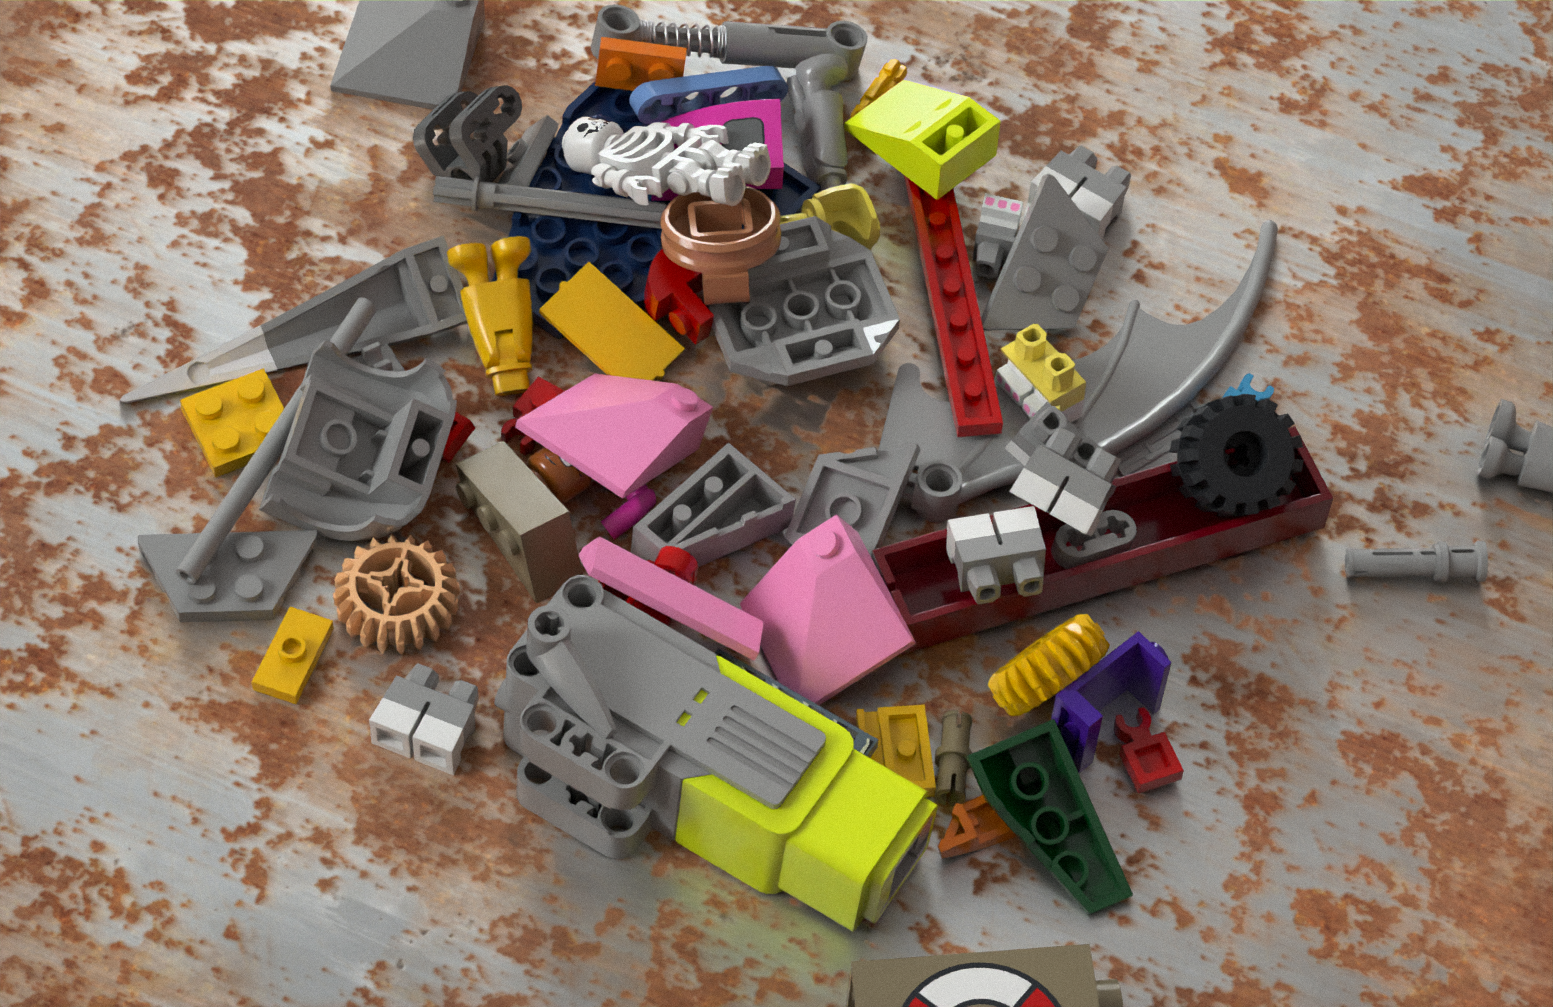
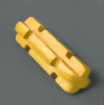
(889, 76)

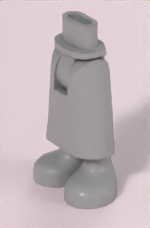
(820, 118)
(1536, 464)

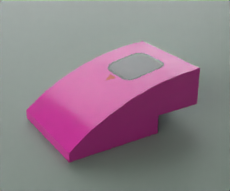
(745, 124)

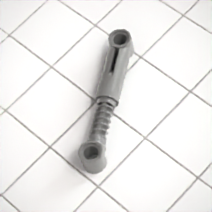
(738, 41)

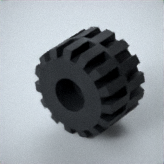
(1262, 450)

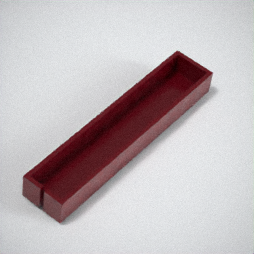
(1167, 540)

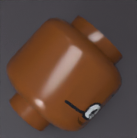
(558, 475)

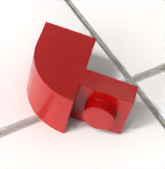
(673, 292)

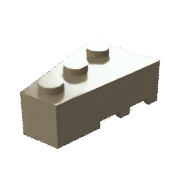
(520, 518)

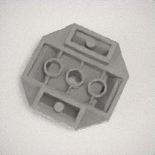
(835, 290)

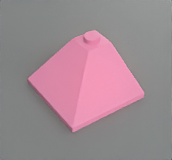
(620, 428)
(826, 613)

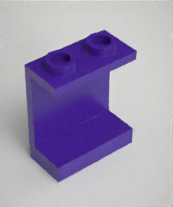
(1133, 666)

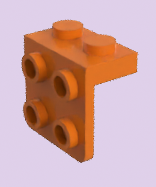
(632, 63)

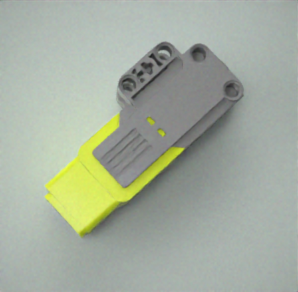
(709, 765)

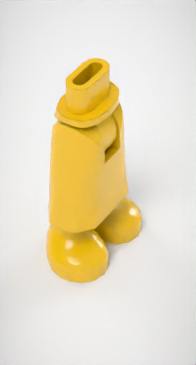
(498, 310)

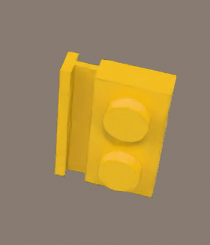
(901, 742)

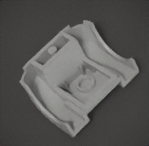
(361, 447)

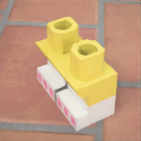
(1040, 375)

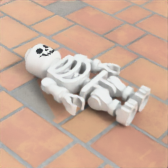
(647, 164)

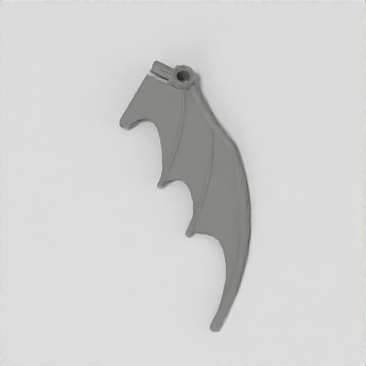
(1129, 393)

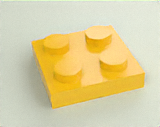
(232, 419)

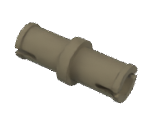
(952, 758)

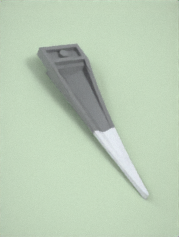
(413, 298)

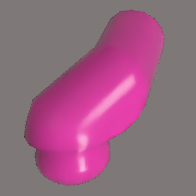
(631, 512)

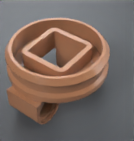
(712, 241)

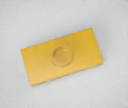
(292, 655)

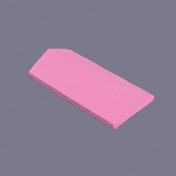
(672, 596)

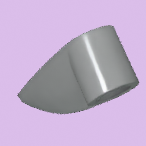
(565, 668)

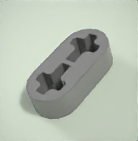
(1095, 546)

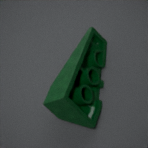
(1047, 807)

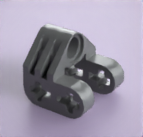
(456, 153)

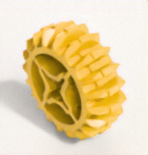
(1048, 665)

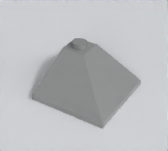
(409, 50)

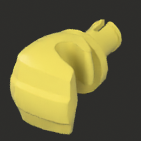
(846, 210)

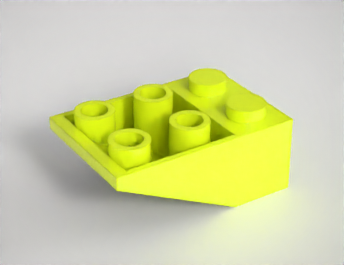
(928, 134)

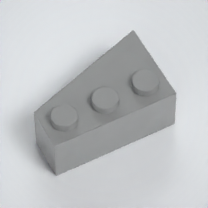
(716, 511)

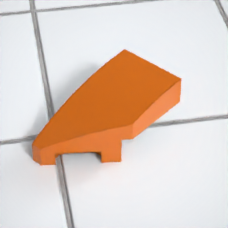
(973, 828)

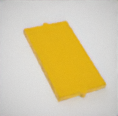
(610, 327)

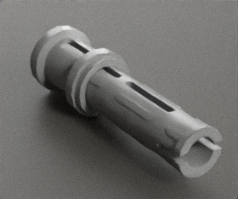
(1439, 562)

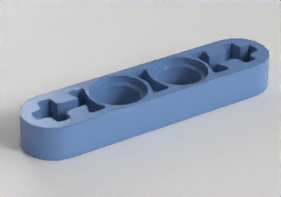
(662, 98)

